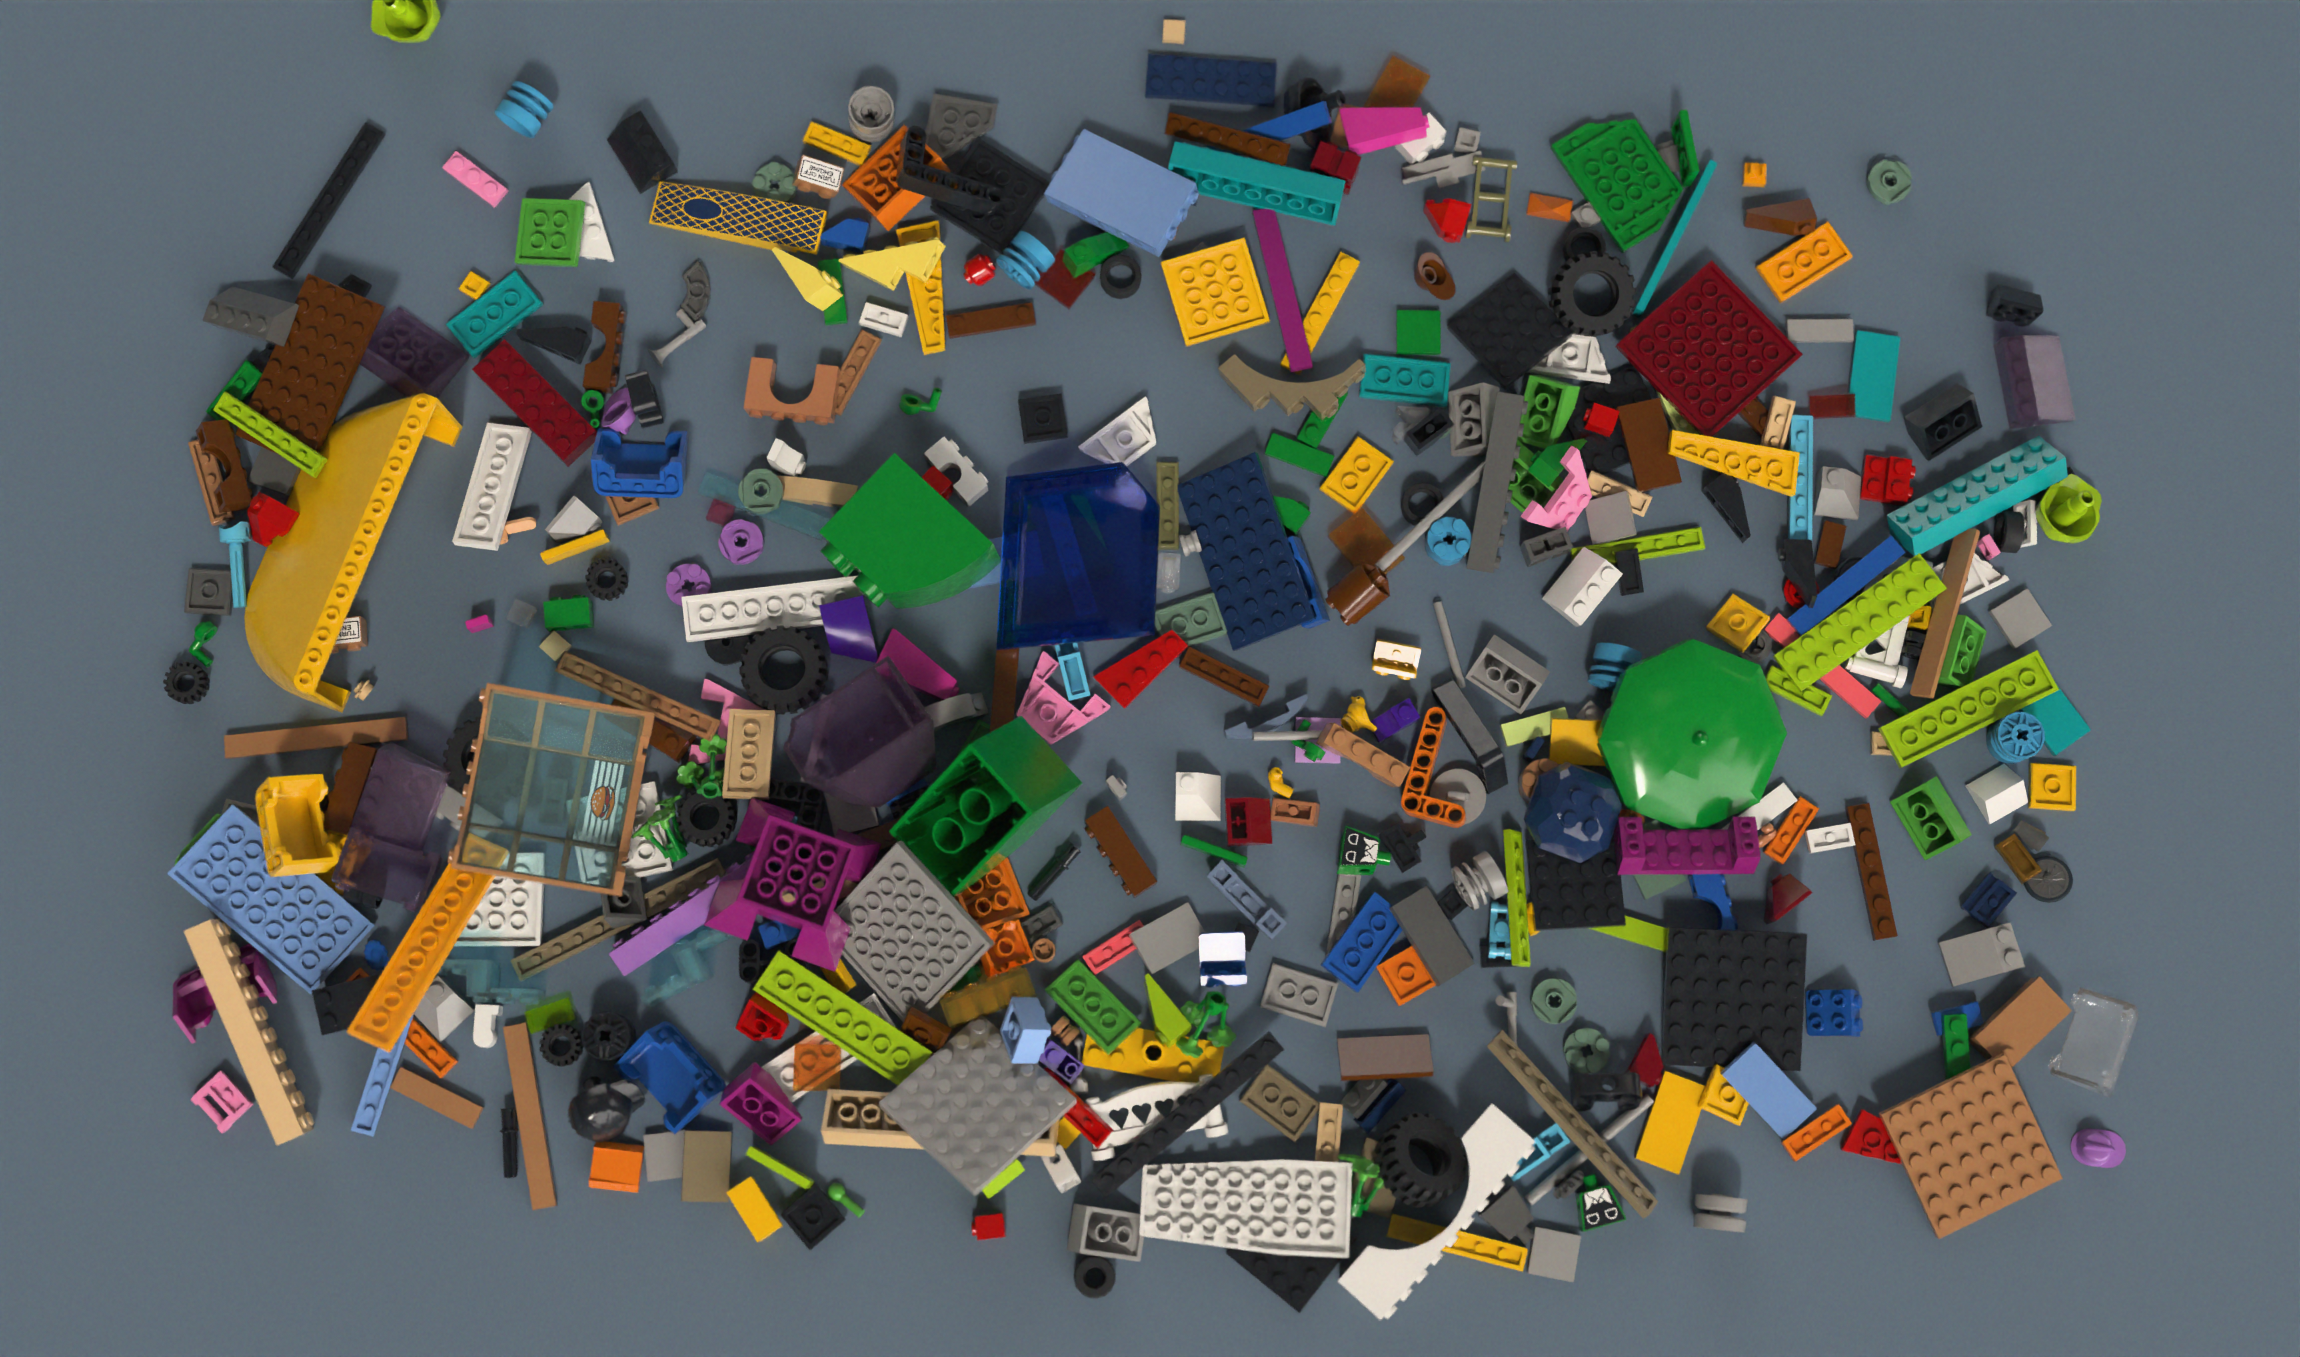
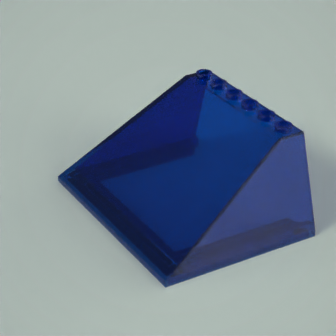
(1077, 557)

